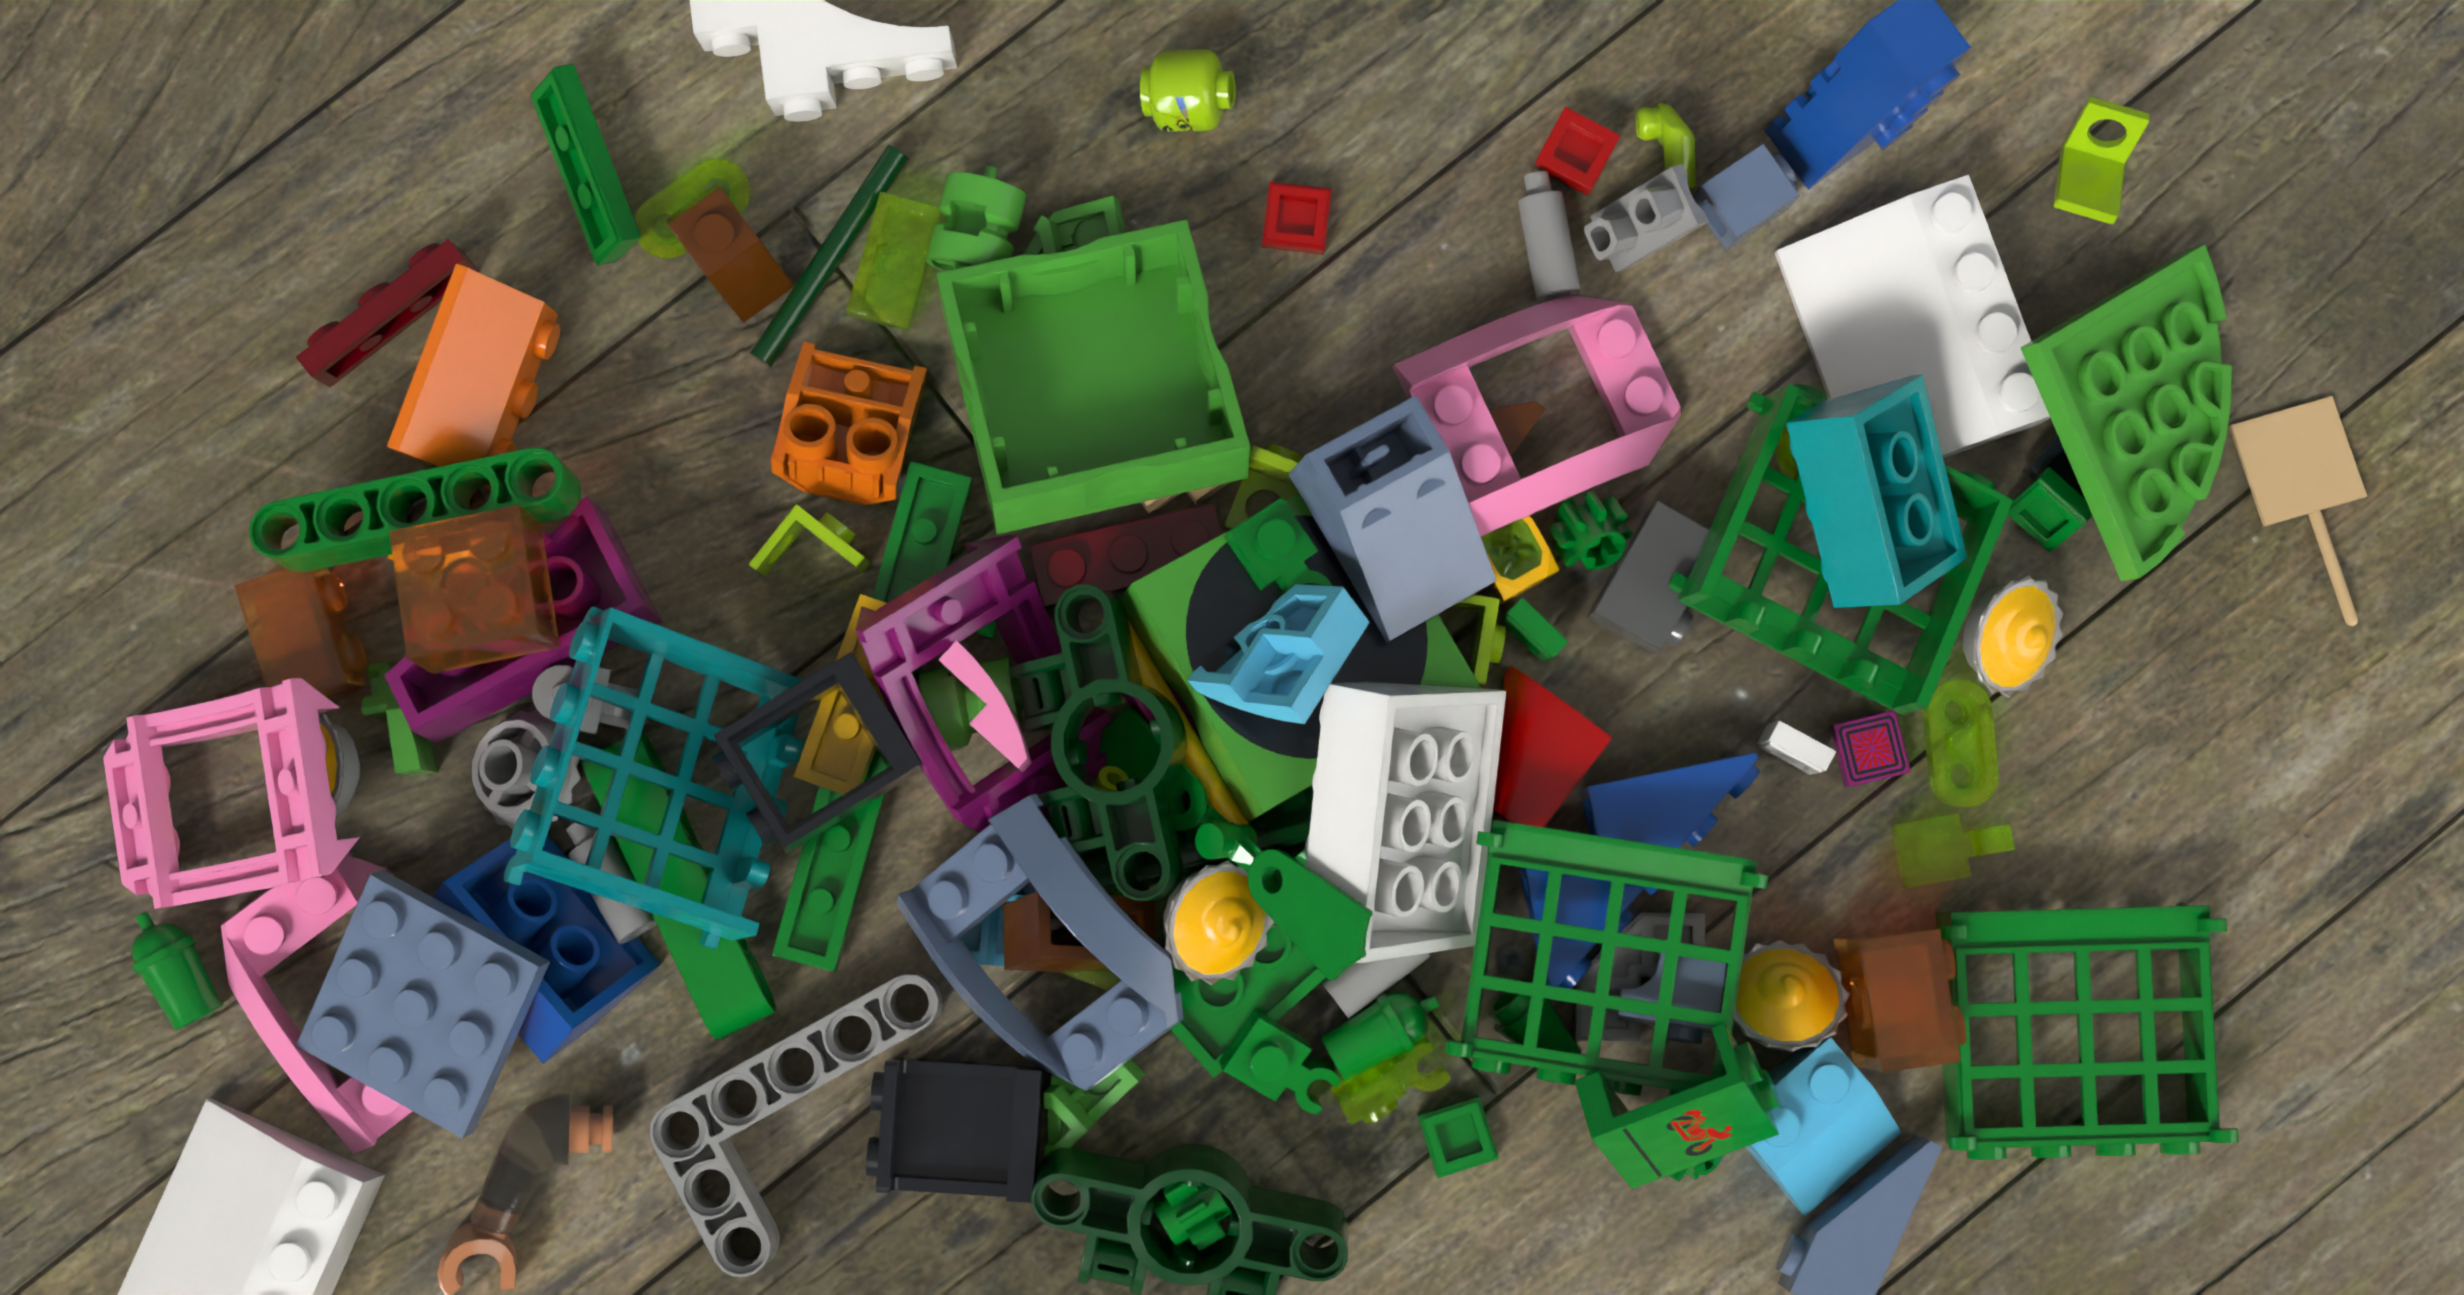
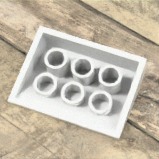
(1917, 296)
(1400, 806)
(252, 1213)

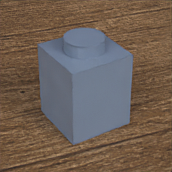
(1747, 195)

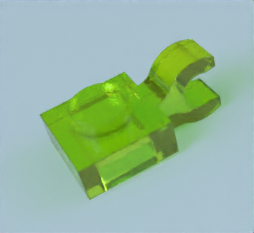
(1939, 850)
(1376, 1090)

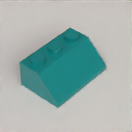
(1877, 493)

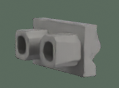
(1645, 220)
(551, 679)

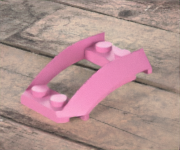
(1622, 372)
(295, 782)
(262, 938)

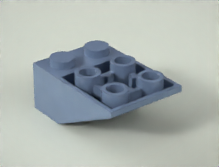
(1396, 517)

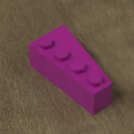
(585, 571)

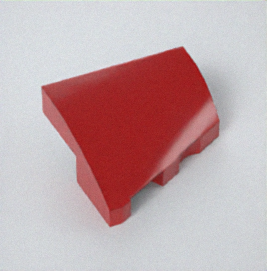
(1541, 752)

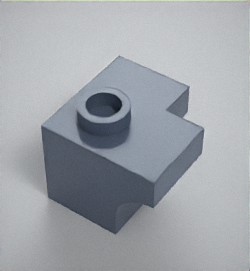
(1696, 986)

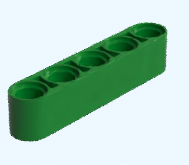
(388, 499)
(723, 981)

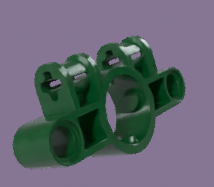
(1059, 695)
(1121, 1244)

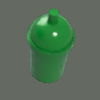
(173, 972)
(1378, 1033)

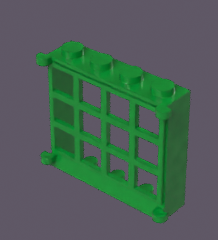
(1798, 634)
(1622, 864)
(2080, 932)

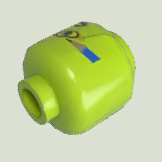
(1186, 90)

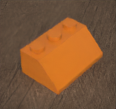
(475, 372)

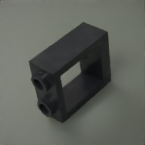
(872, 715)

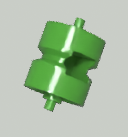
(977, 220)
(955, 705)

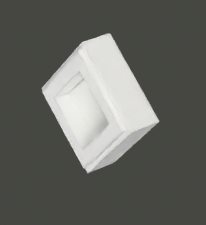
(1795, 748)

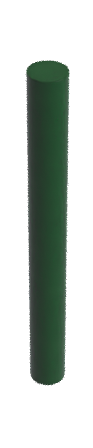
(829, 256)

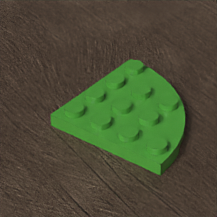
(2141, 404)

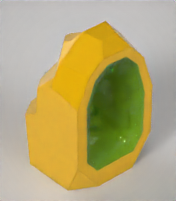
(1518, 558)

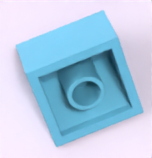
(1825, 1124)

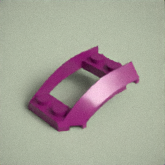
(925, 623)

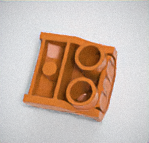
(846, 426)

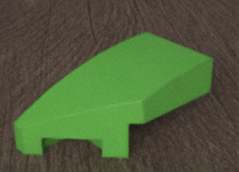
(1077, 226)
(410, 752)
(1076, 1111)

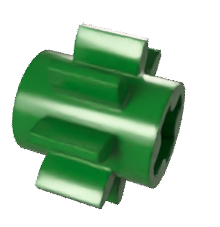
(1590, 531)
(1192, 1213)

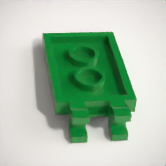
(1270, 986)

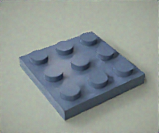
(422, 1003)

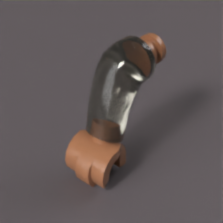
(530, 1148)

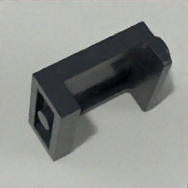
(956, 1128)

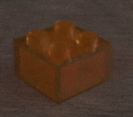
(474, 589)
(1900, 999)

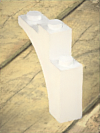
(817, 45)

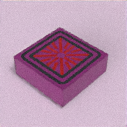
(1869, 749)

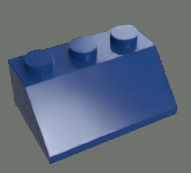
(562, 924)

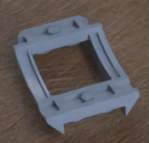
(988, 872)

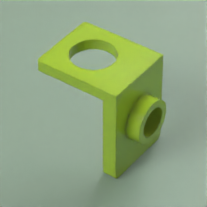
(2092, 168)
(1267, 472)
(826, 529)
(1488, 636)

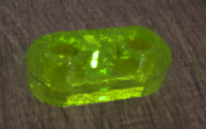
(679, 194)
(1967, 744)

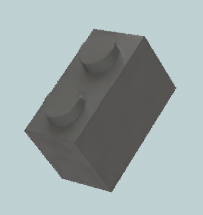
(1637, 594)

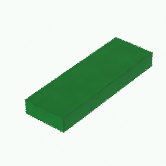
(585, 165)

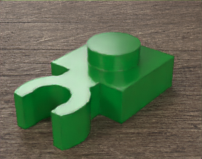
(1275, 549)
(1273, 1058)

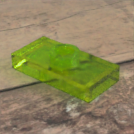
(893, 262)

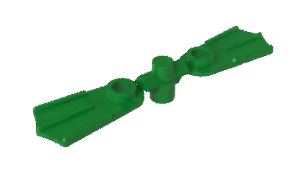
(1307, 908)

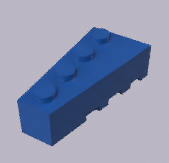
(1870, 89)

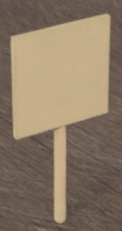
(2299, 466)

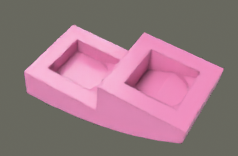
(996, 720)

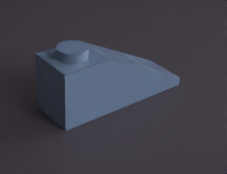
(1857, 1234)

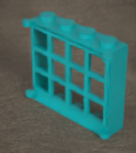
(736, 862)

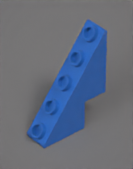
(1647, 809)

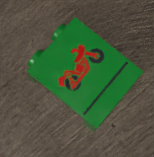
(1686, 1125)

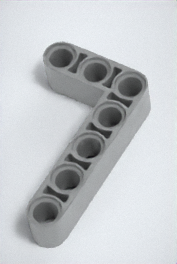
(774, 1091)

